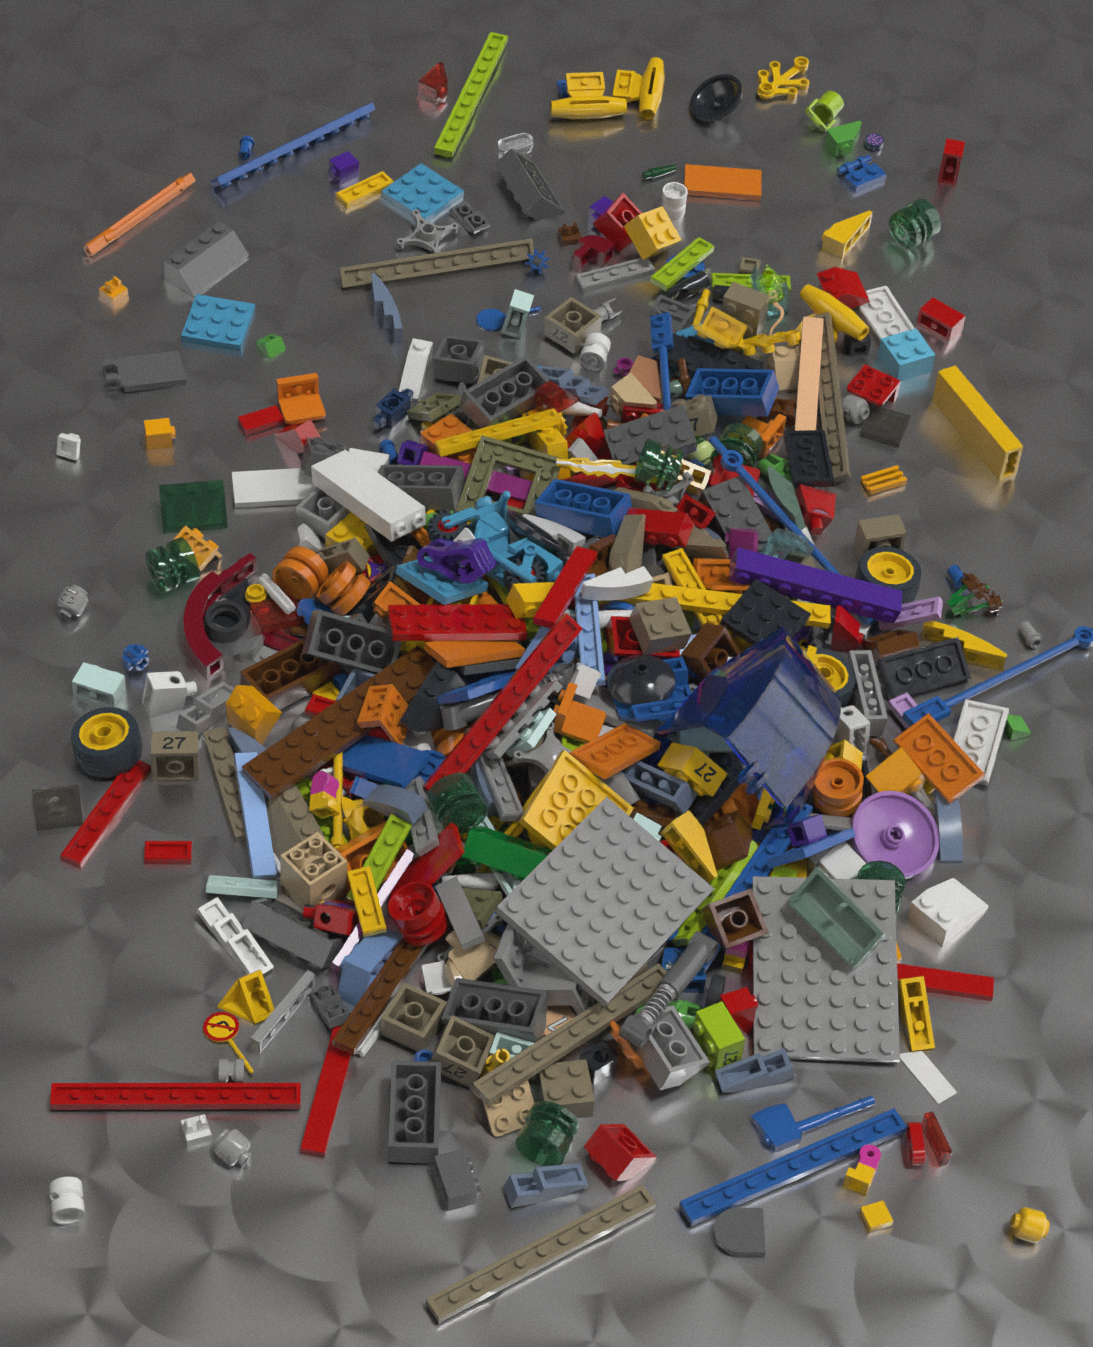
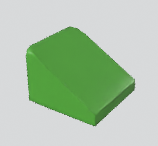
(271, 345)
(1016, 727)

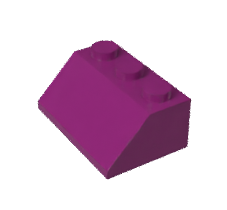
(742, 538)

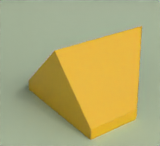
(248, 998)

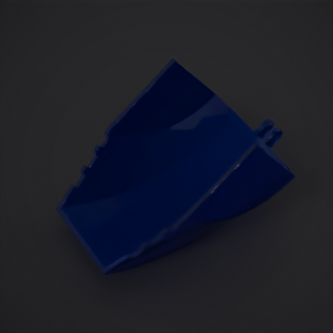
(774, 717)

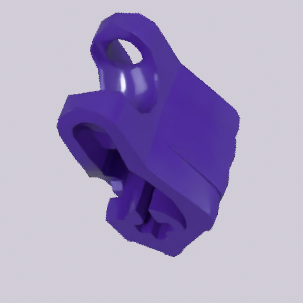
(475, 552)

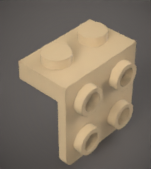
(510, 1110)

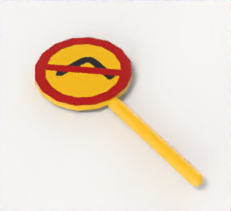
(223, 1028)

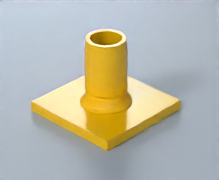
(565, 801)

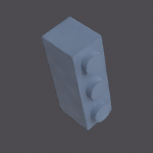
(660, 786)

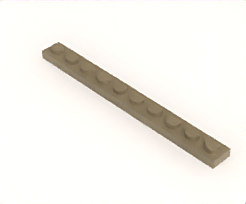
(437, 262)
(831, 403)
(567, 1037)
(540, 1253)

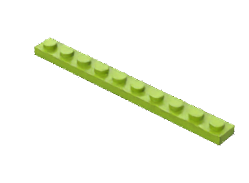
(470, 95)

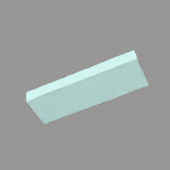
(242, 886)

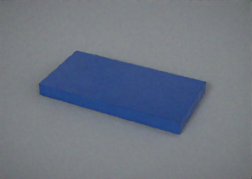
(475, 689)
(384, 761)
(804, 851)

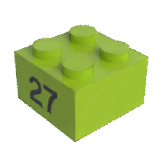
(718, 1036)

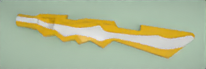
(600, 467)

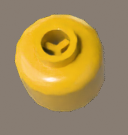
(1029, 1225)

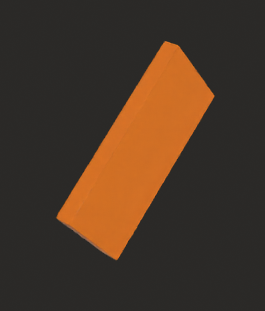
(723, 182)
(464, 653)
(615, 750)
(939, 758)

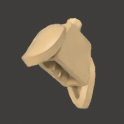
(472, 962)

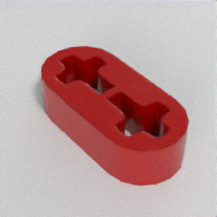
(915, 1143)

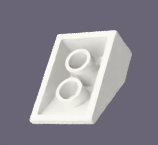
(945, 910)

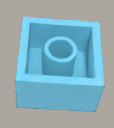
(906, 355)

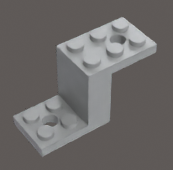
(528, 974)

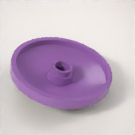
(897, 831)

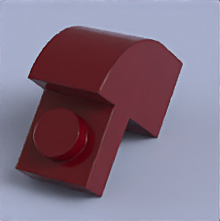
(594, 250)

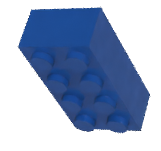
(736, 390)
(583, 507)

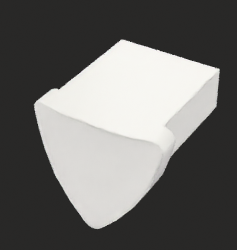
(308, 538)
(586, 679)

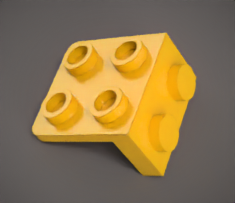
(721, 328)

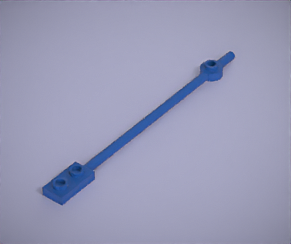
(661, 342)
(732, 462)
(941, 709)

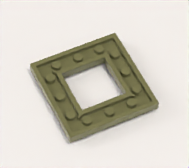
(495, 451)

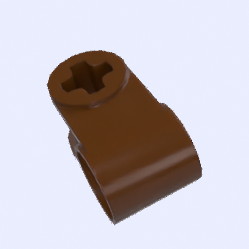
(780, 407)

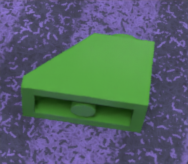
(843, 138)

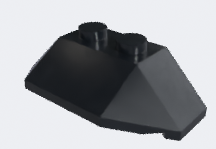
(364, 605)
(424, 711)

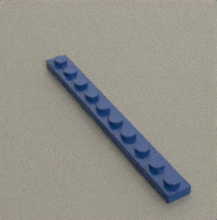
(287, 149)
(775, 843)
(791, 1167)

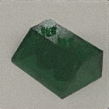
(194, 505)

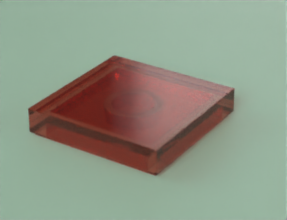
(271, 617)

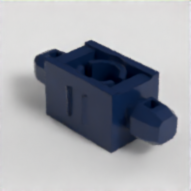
(392, 408)

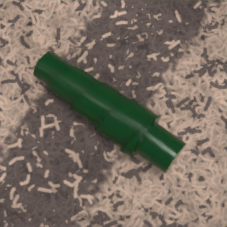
(658, 171)

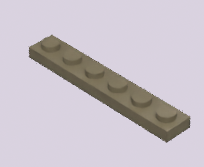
(223, 766)

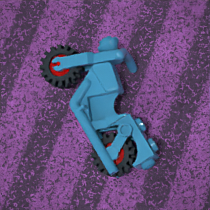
(520, 561)

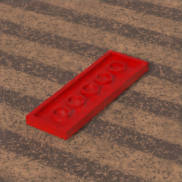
(455, 622)

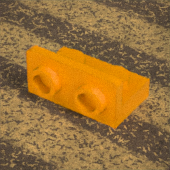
(203, 550)

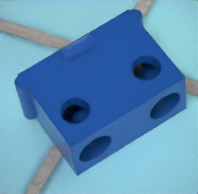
(362, 787)

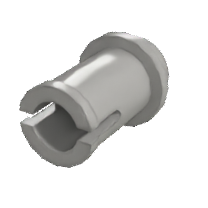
(1032, 638)

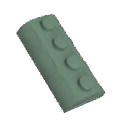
(704, 740)
(836, 918)

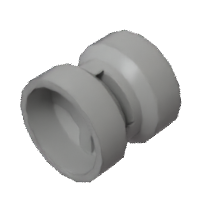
(231, 1071)

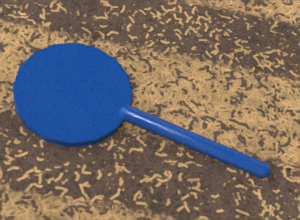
(494, 319)

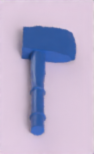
(782, 1131)

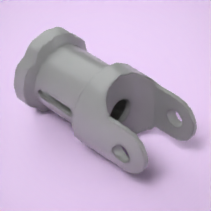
(606, 311)

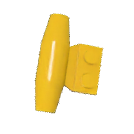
(645, 88)
(587, 99)
(843, 318)

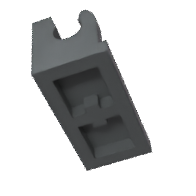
(821, 637)

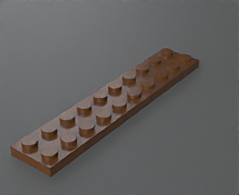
(331, 729)

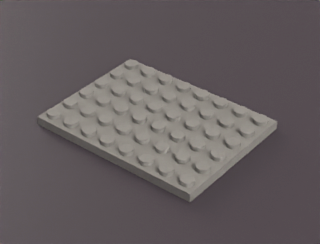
(604, 901)
(810, 995)

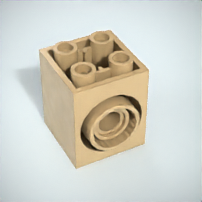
(313, 872)

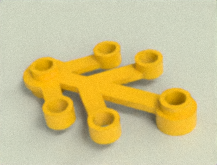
(768, 90)
(767, 342)

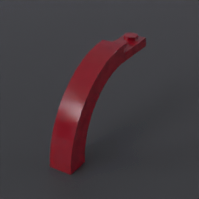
(208, 591)

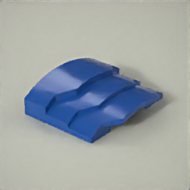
(660, 709)

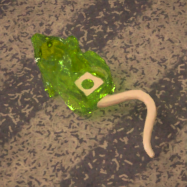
(772, 286)

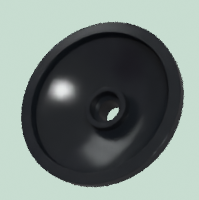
(716, 97)
(524, 528)
(641, 680)

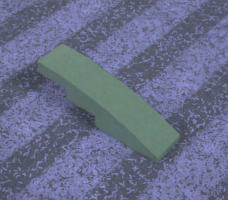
(786, 497)

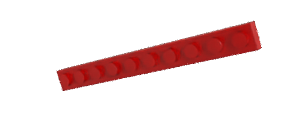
(508, 699)
(175, 1096)

